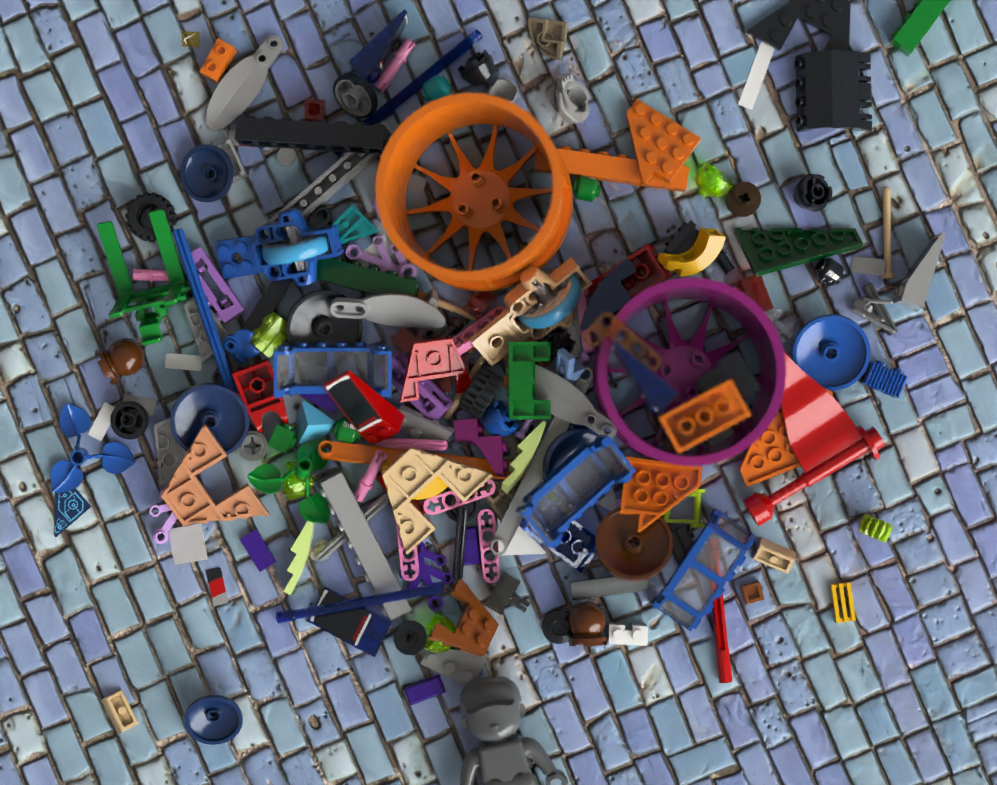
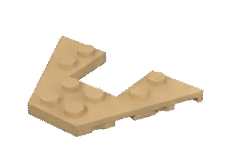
(412, 474)

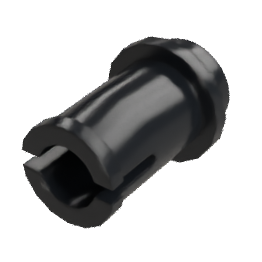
(724, 262)

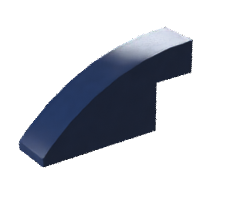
(609, 294)

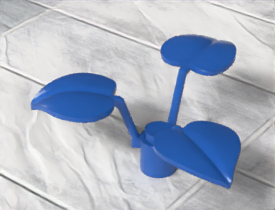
(64, 474)

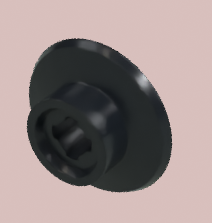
(549, 623)
(401, 637)

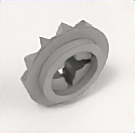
(259, 452)

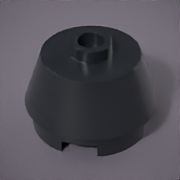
(477, 68)
(812, 192)
(129, 420)

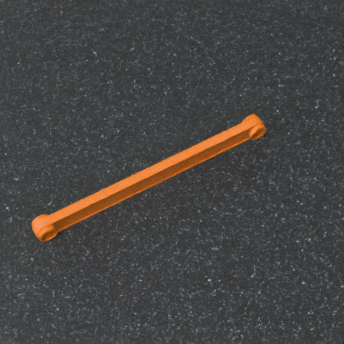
(364, 454)

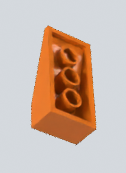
(704, 416)

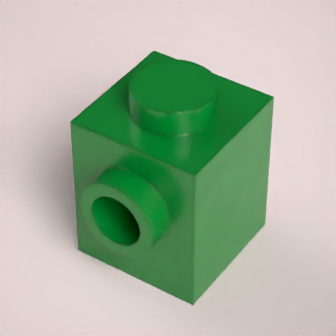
(283, 438)

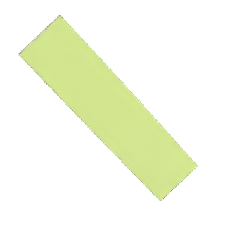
(526, 452)
(301, 548)

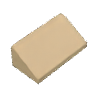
(774, 555)
(119, 711)

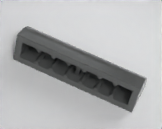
(605, 587)

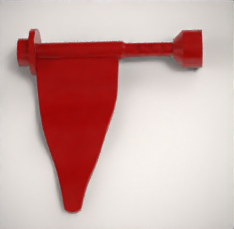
(819, 436)

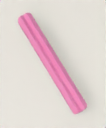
(421, 444)

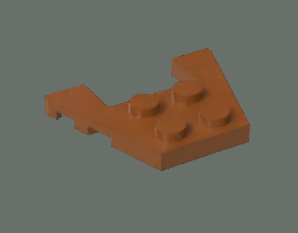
(474, 627)

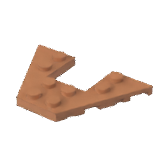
(190, 499)

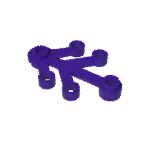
(425, 572)

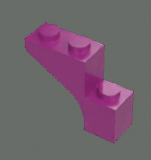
(491, 446)

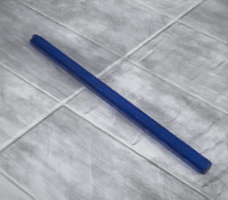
(418, 83)

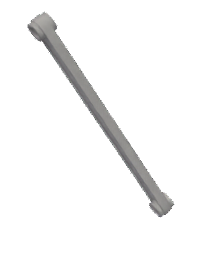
(532, 477)

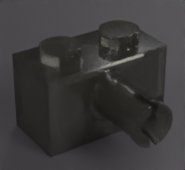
(505, 594)

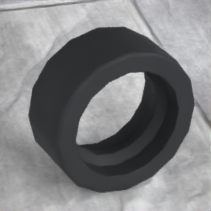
(471, 516)

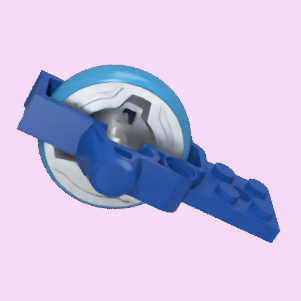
(283, 248)

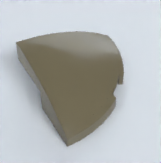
(549, 36)
(499, 500)

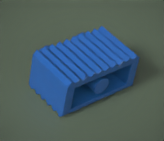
(884, 379)

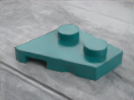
(354, 225)

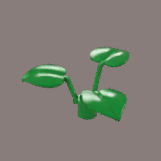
(267, 480)

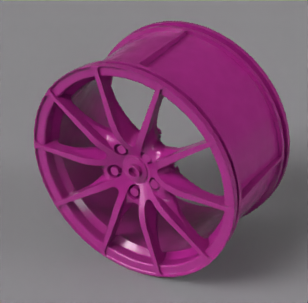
(687, 361)

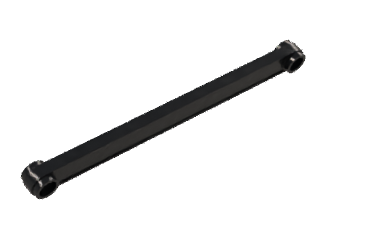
(271, 296)

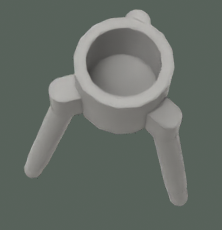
(864, 310)

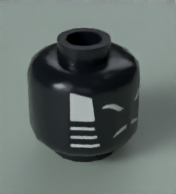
(829, 271)

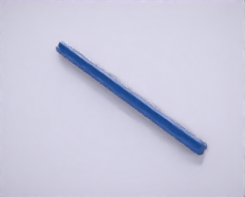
(204, 309)

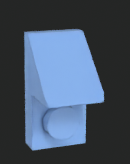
(568, 366)

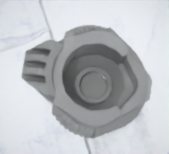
(570, 104)

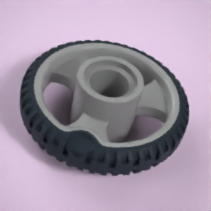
(355, 95)

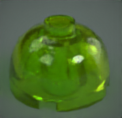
(712, 182)
(294, 486)
(437, 646)

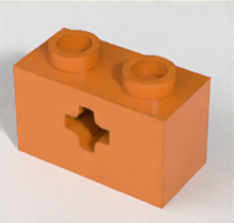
(218, 61)

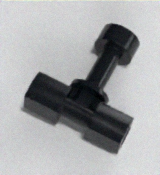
(455, 325)

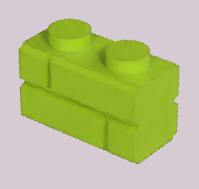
(269, 334)

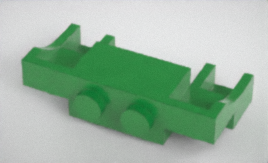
(523, 380)

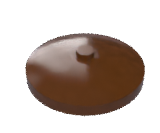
(632, 553)

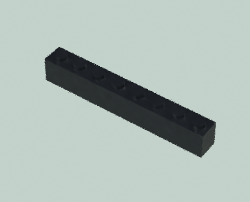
(312, 135)

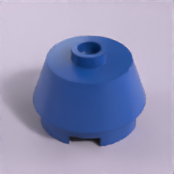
(497, 420)

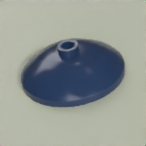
(197, 171)
(213, 727)

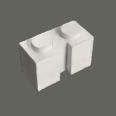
(627, 636)

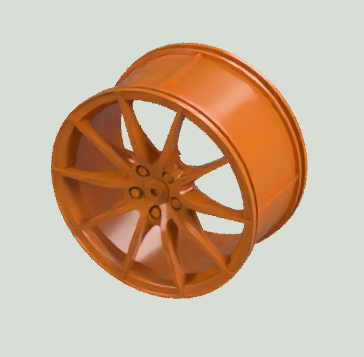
(478, 196)

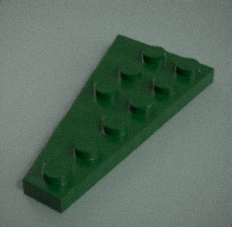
(789, 247)

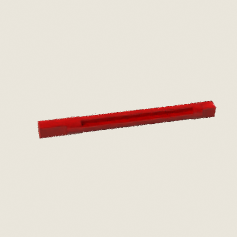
(721, 641)

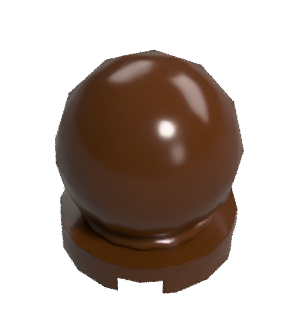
(122, 358)
(587, 624)

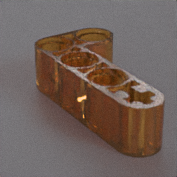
(631, 339)

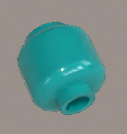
(436, 88)

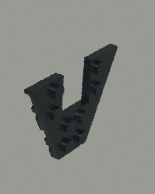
(825, 15)

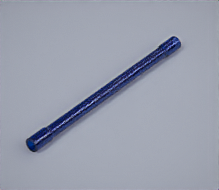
(426, 590)

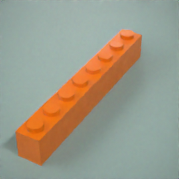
(609, 168)

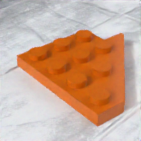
(658, 142)
(769, 454)
(656, 489)

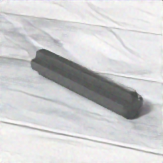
(879, 309)

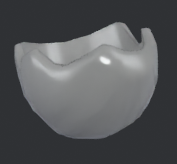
(504, 89)

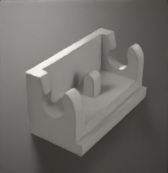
(238, 168)

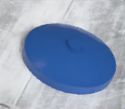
(832, 351)

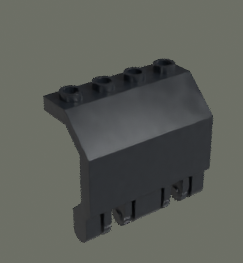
(832, 90)

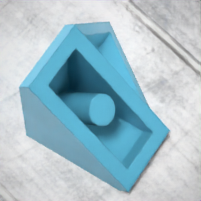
(311, 423)

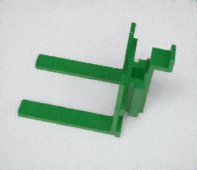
(159, 297)

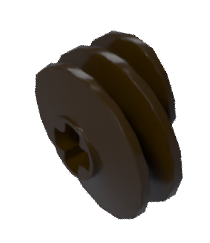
(752, 195)

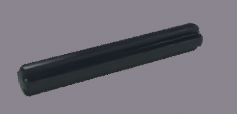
(460, 541)

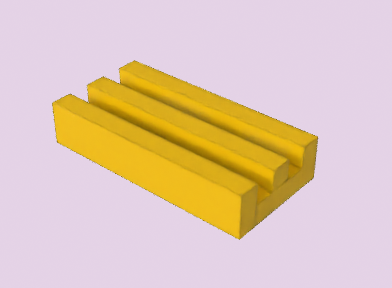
(850, 602)

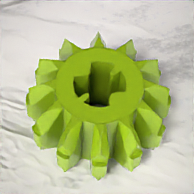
(875, 528)

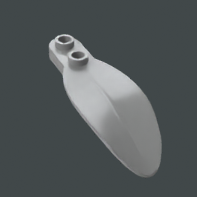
(241, 85)
(390, 310)
(570, 402)

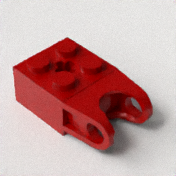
(259, 399)

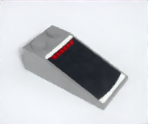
(916, 284)

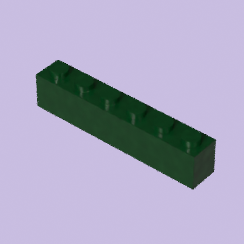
(364, 279)

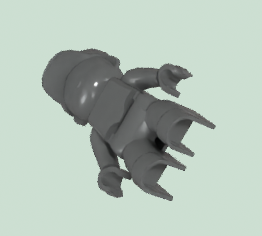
(493, 717)

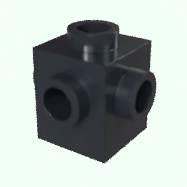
(560, 340)

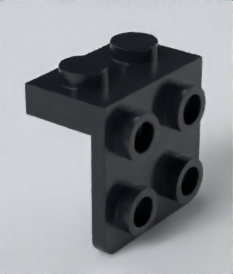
(684, 240)

